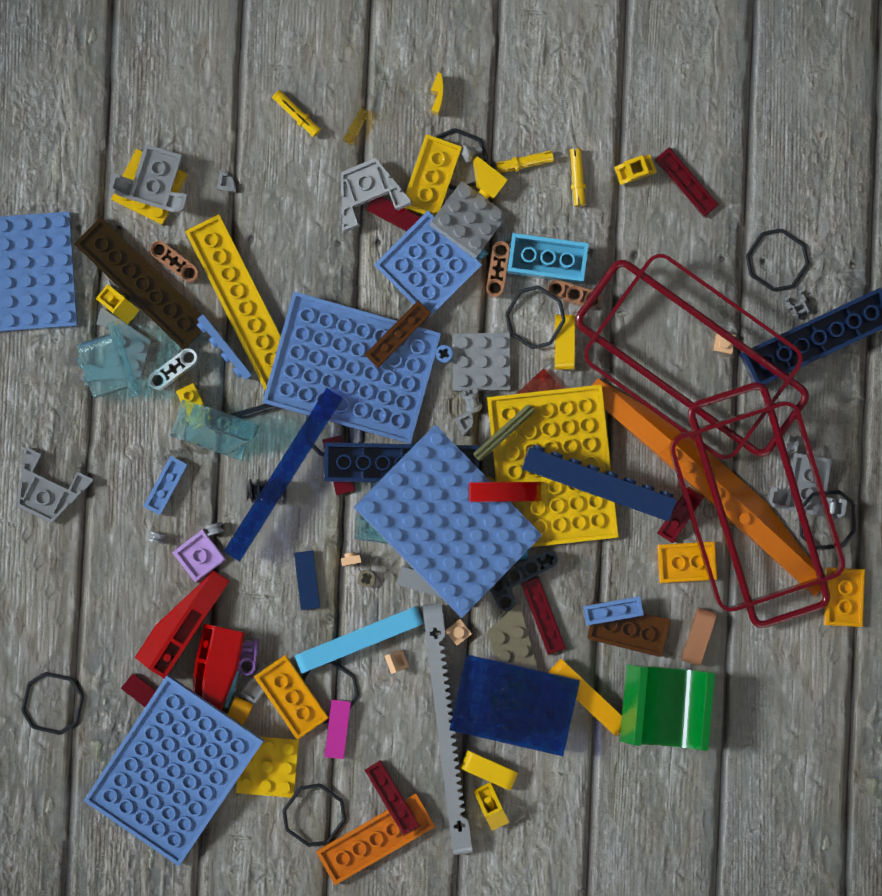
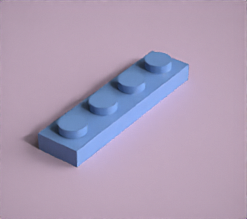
(227, 354)

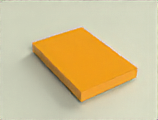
(684, 562)
(846, 598)

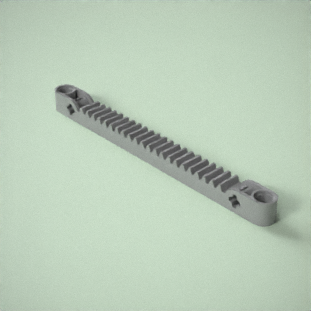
(460, 838)

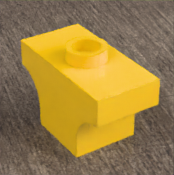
(635, 169)

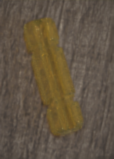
(355, 126)

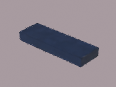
(307, 580)

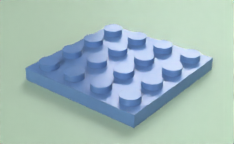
(427, 265)

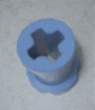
(441, 348)

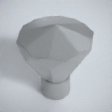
(470, 152)

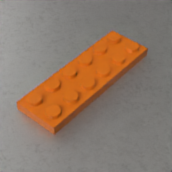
(371, 842)

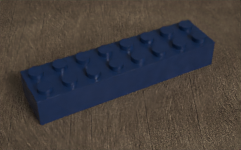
(818, 336)
(369, 460)
(599, 484)

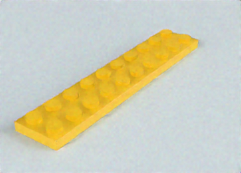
(237, 294)

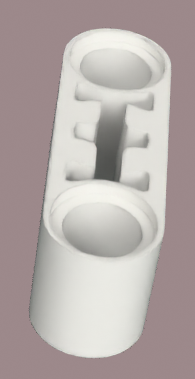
(180, 370)

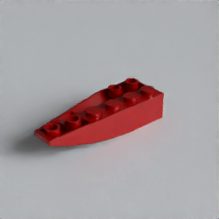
(179, 626)
(217, 663)

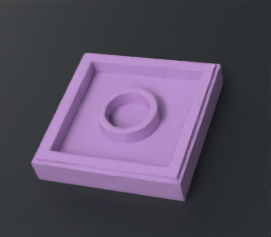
(199, 555)

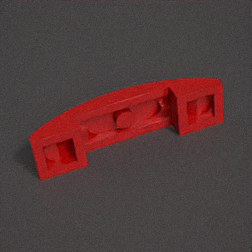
(504, 491)

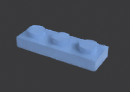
(165, 485)
(613, 610)

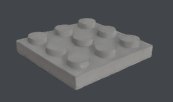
(468, 219)
(481, 361)

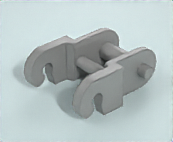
(796, 314)

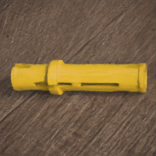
(312, 129)
(523, 162)
(577, 177)

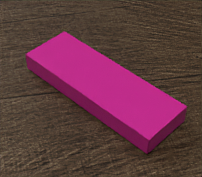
(337, 728)

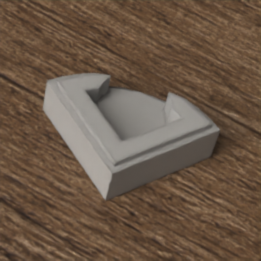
(226, 182)
(465, 422)

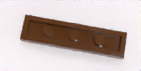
(397, 334)

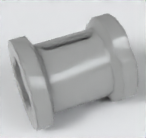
(471, 399)

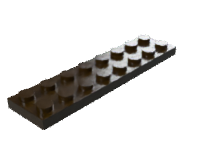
(140, 282)

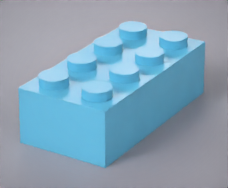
(547, 258)

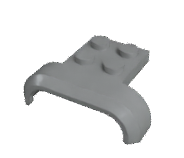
(153, 180)
(806, 484)

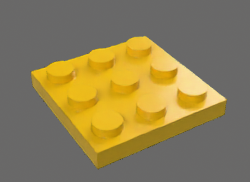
(153, 213)
(271, 769)

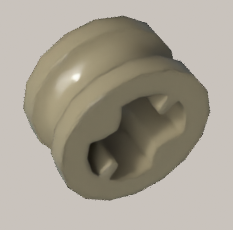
(360, 576)

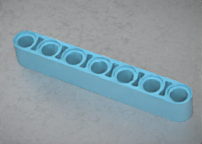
(359, 639)

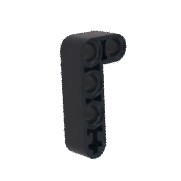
(524, 575)

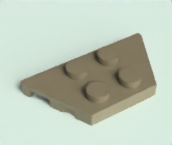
(511, 640)

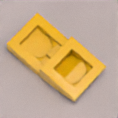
(437, 89)

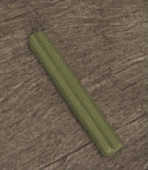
(504, 432)

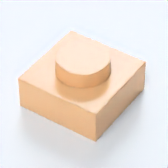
(722, 345)
(351, 558)
(458, 632)
(396, 661)

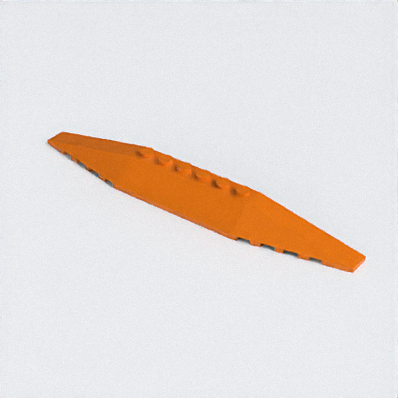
(740, 502)

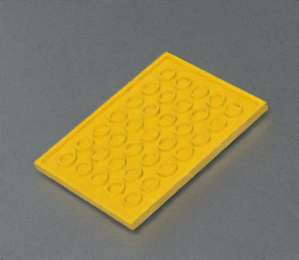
(571, 425)

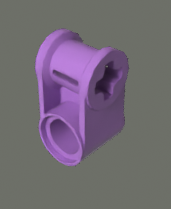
(250, 655)

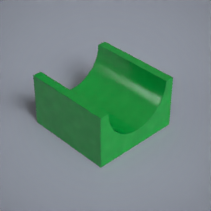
(667, 707)

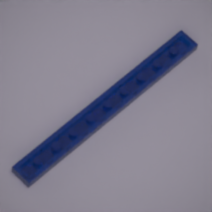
(283, 474)

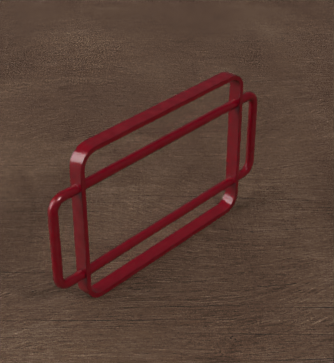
(640, 274)
(821, 578)

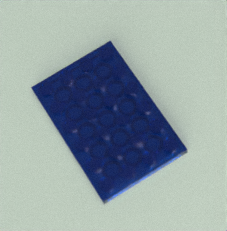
(514, 705)

